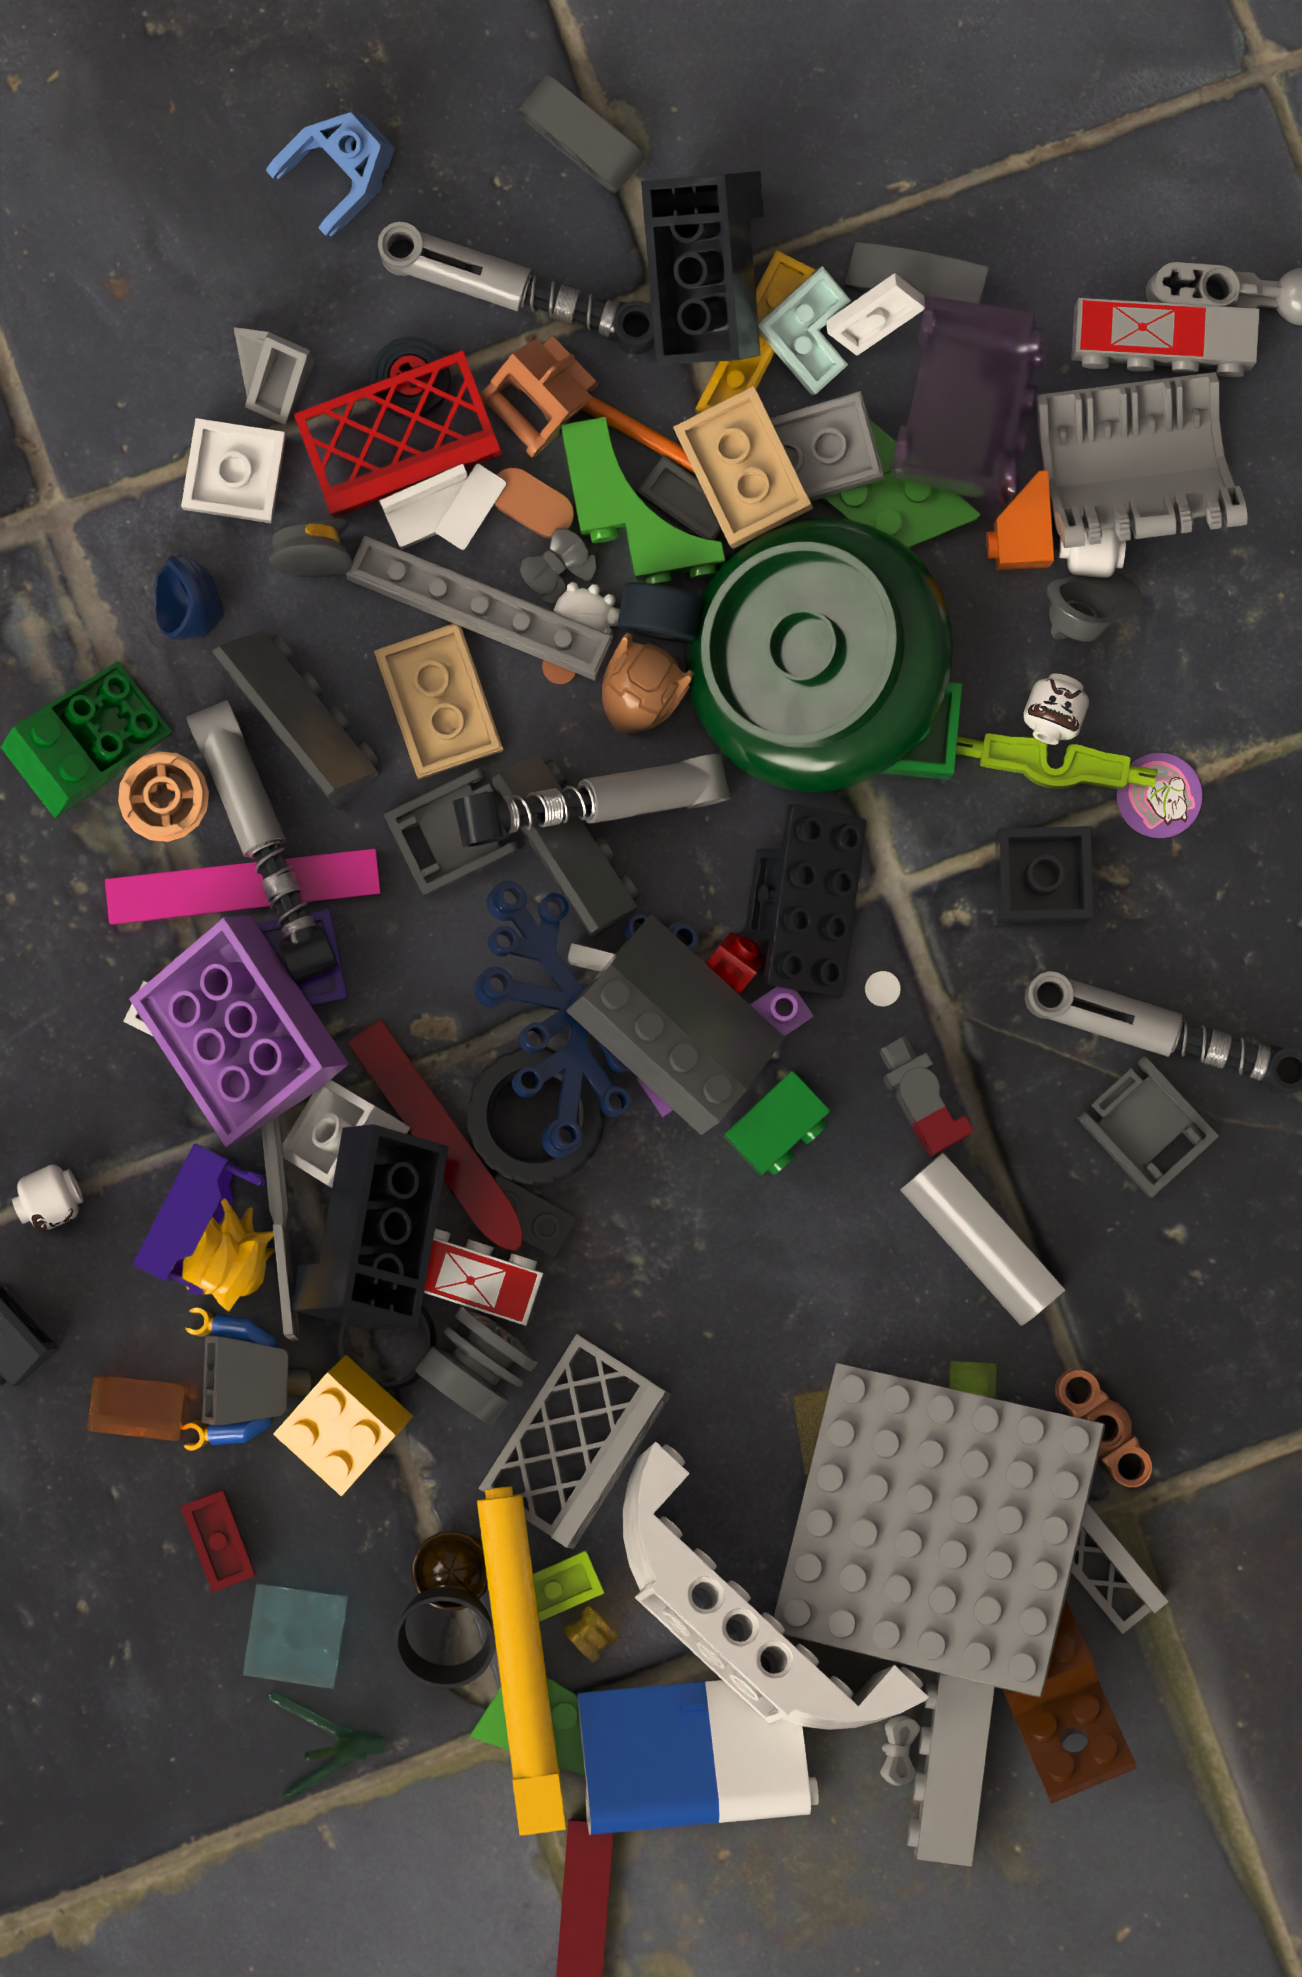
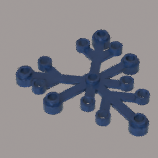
(575, 1058)

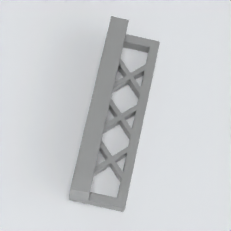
(1125, 1565)

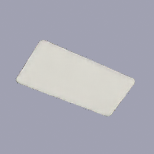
(470, 506)

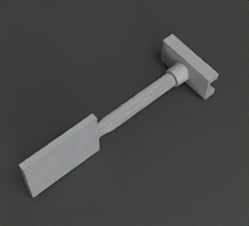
(279, 1211)

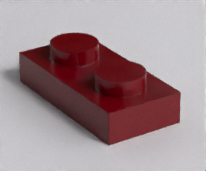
(218, 1540)

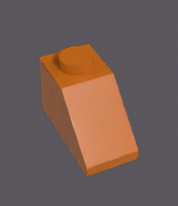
(1024, 529)

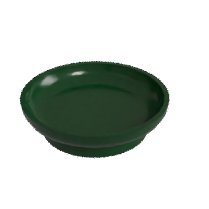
(820, 654)

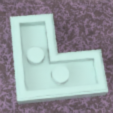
(795, 334)

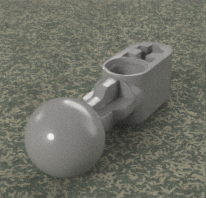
(1239, 288)

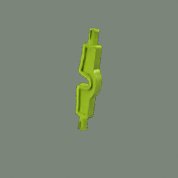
(1079, 764)

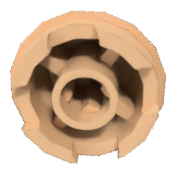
(163, 796)

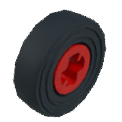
(410, 353)

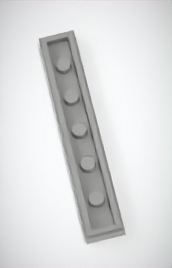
(480, 608)

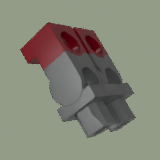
(920, 1097)

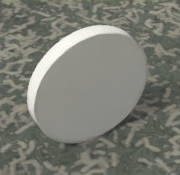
(882, 988)

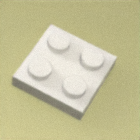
(233, 470)

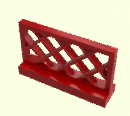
(402, 474)

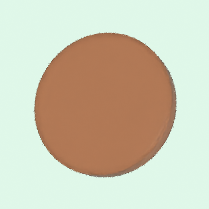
(556, 673)

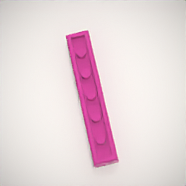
(237, 887)

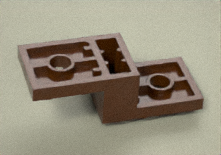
(1070, 1705)

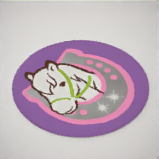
(1169, 805)

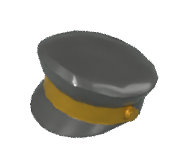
(311, 549)

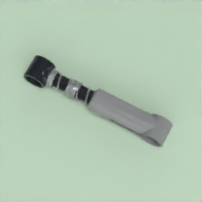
(510, 285)
(688, 784)
(259, 837)
(1159, 1030)

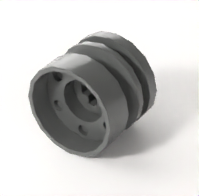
(476, 1366)

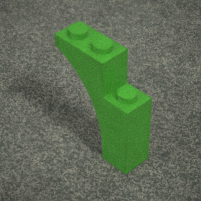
(610, 505)

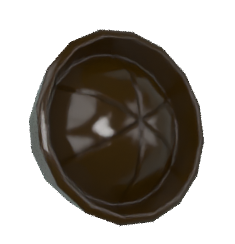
(450, 1561)

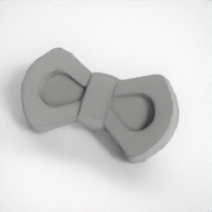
(900, 1733)

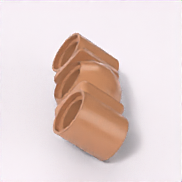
(1122, 1440)

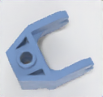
(363, 165)

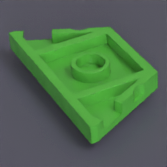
(902, 507)

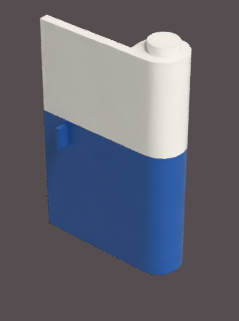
(687, 1759)

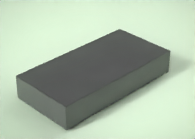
(680, 498)

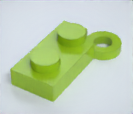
(566, 1585)

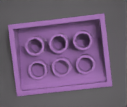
(238, 1029)

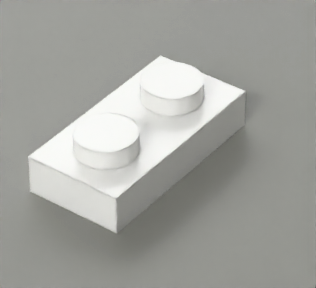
(875, 314)

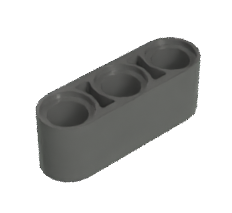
(580, 133)

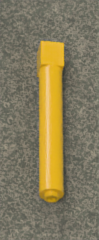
(521, 1662)

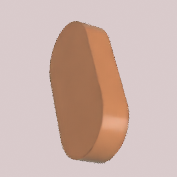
(533, 503)

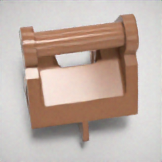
(550, 380)

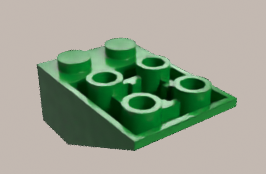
(84, 739)

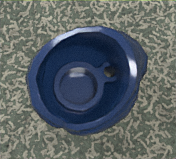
(186, 599)

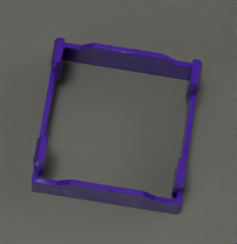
(188, 1211)

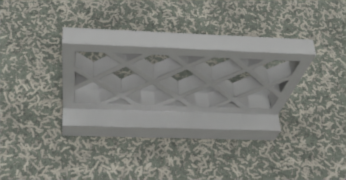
(609, 1461)

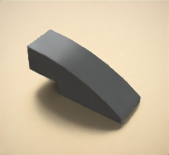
(924, 271)

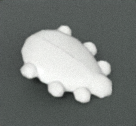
(588, 607)

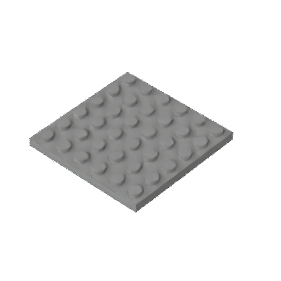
(939, 1529)

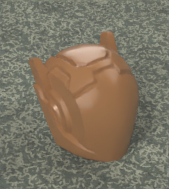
(641, 686)

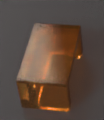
(138, 1408)

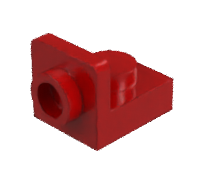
(736, 961)

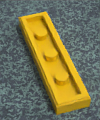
(736, 376)

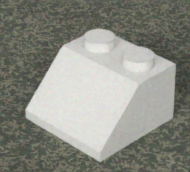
(318, 1130)

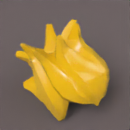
(229, 1258)

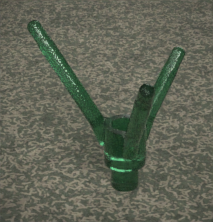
(347, 1747)

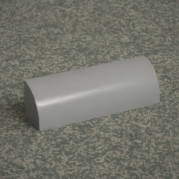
(982, 1239)

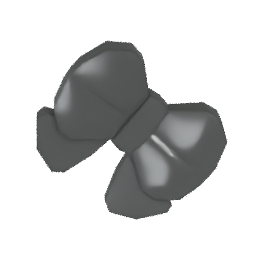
(543, 570)

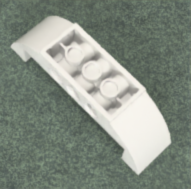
(670, 1573)

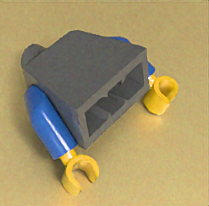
(242, 1381)

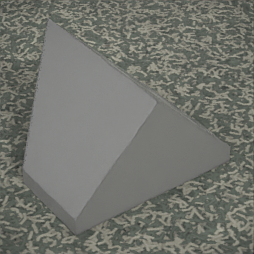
(272, 372)

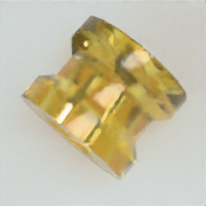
(591, 1633)

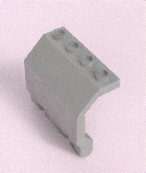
(1137, 459)

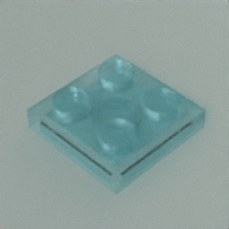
(295, 1635)

